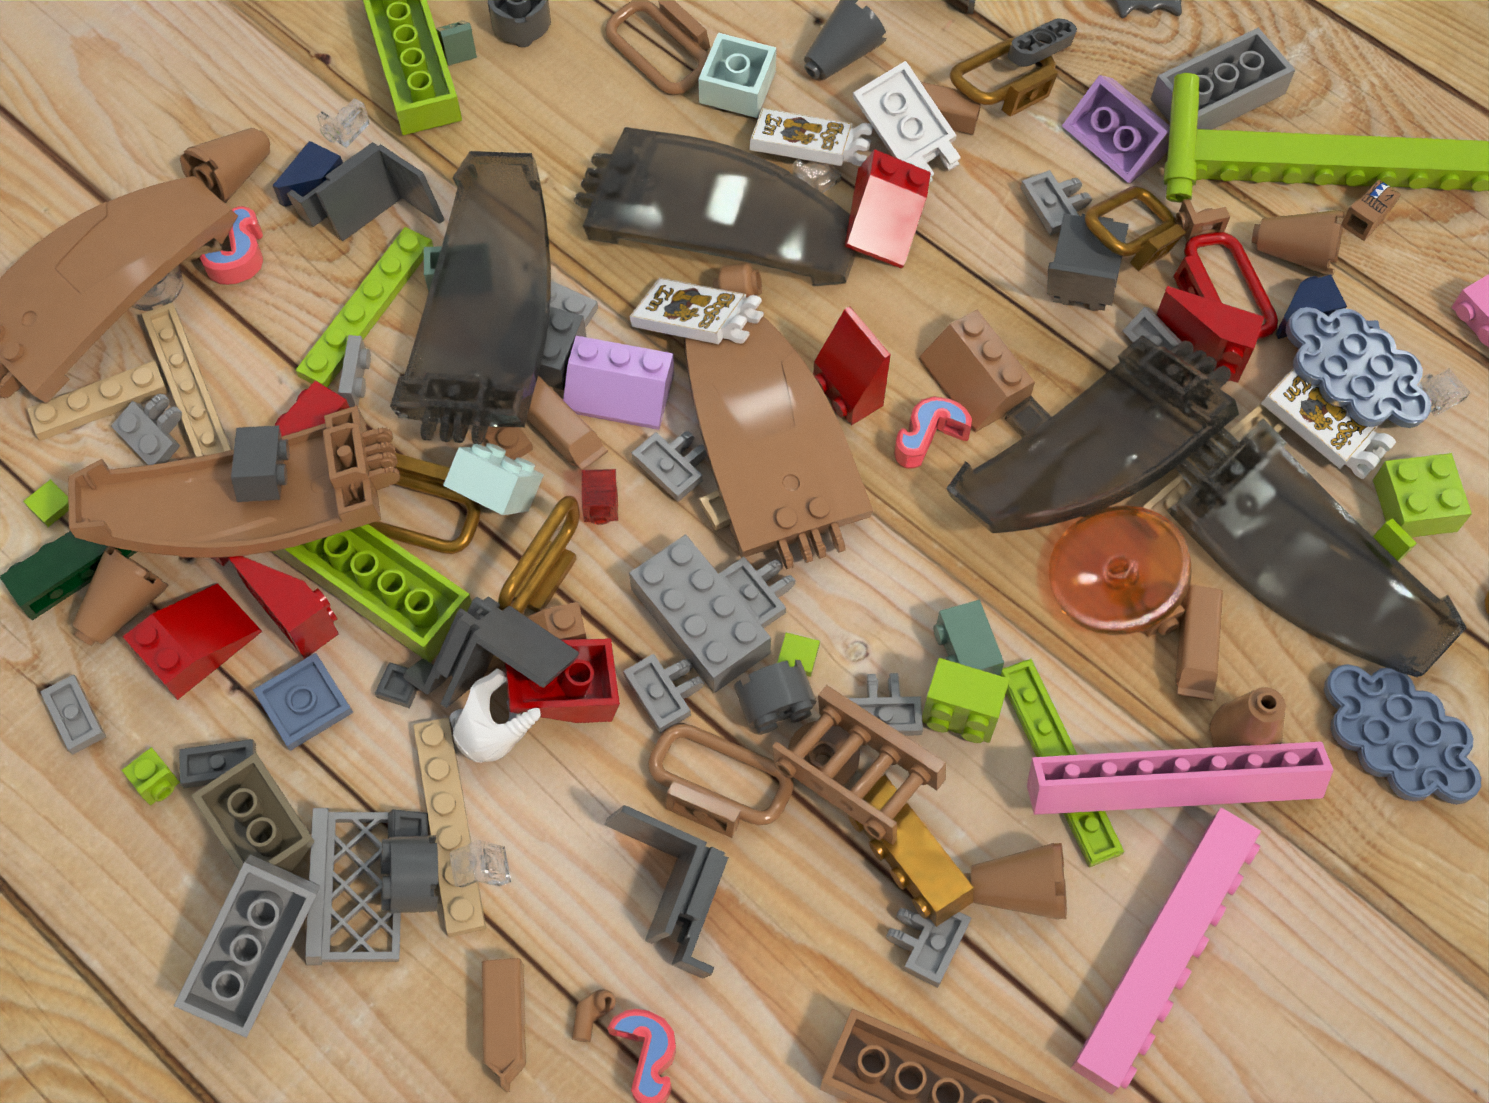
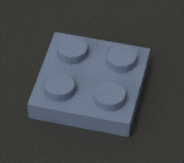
(303, 701)

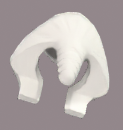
(476, 731)

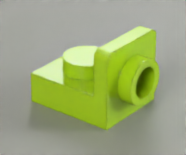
(151, 777)

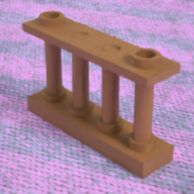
(863, 730)

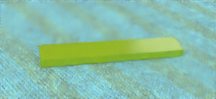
(1049, 738)

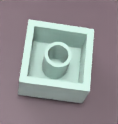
(737, 75)
(494, 479)

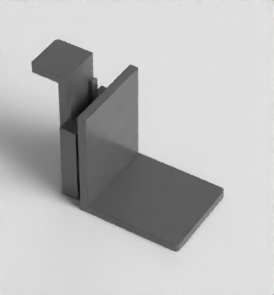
(364, 190)
(1083, 265)
(481, 635)
(689, 885)

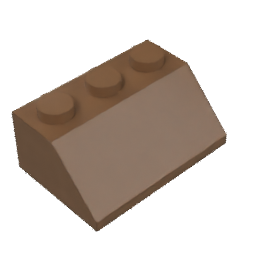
(977, 370)

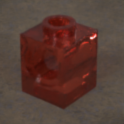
(599, 496)

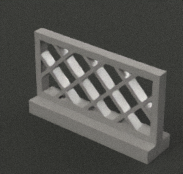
(322, 873)

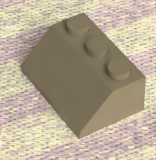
(254, 816)

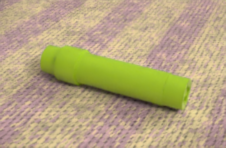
(1181, 168)

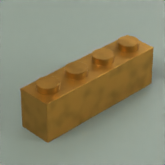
(918, 861)

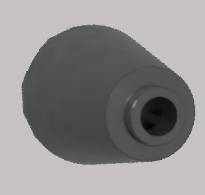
(844, 39)

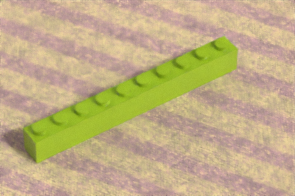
(1342, 159)

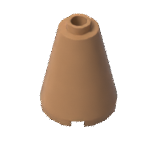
(226, 161)
(1302, 239)
(115, 596)
(1250, 720)
(1023, 882)

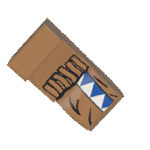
(1371, 209)

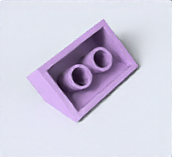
(1118, 129)
(618, 382)

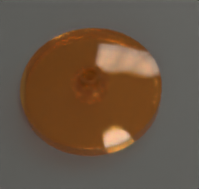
(1120, 570)

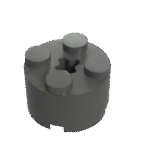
(520, 20)
(775, 695)
(411, 874)

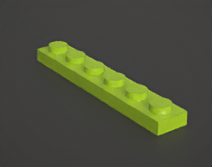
(364, 306)

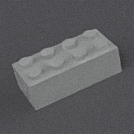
(1231, 80)
(700, 613)
(247, 946)

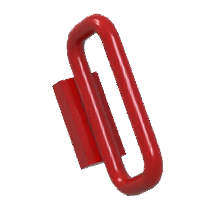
(1193, 277)

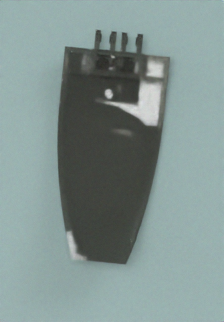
(714, 203)
(485, 305)
(1104, 442)
(1308, 555)

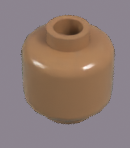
(739, 279)

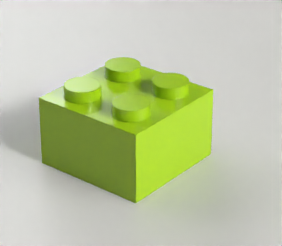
(1423, 494)
(964, 701)

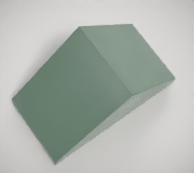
(457, 42)

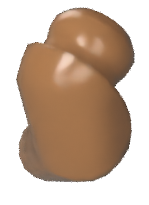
(590, 1010)

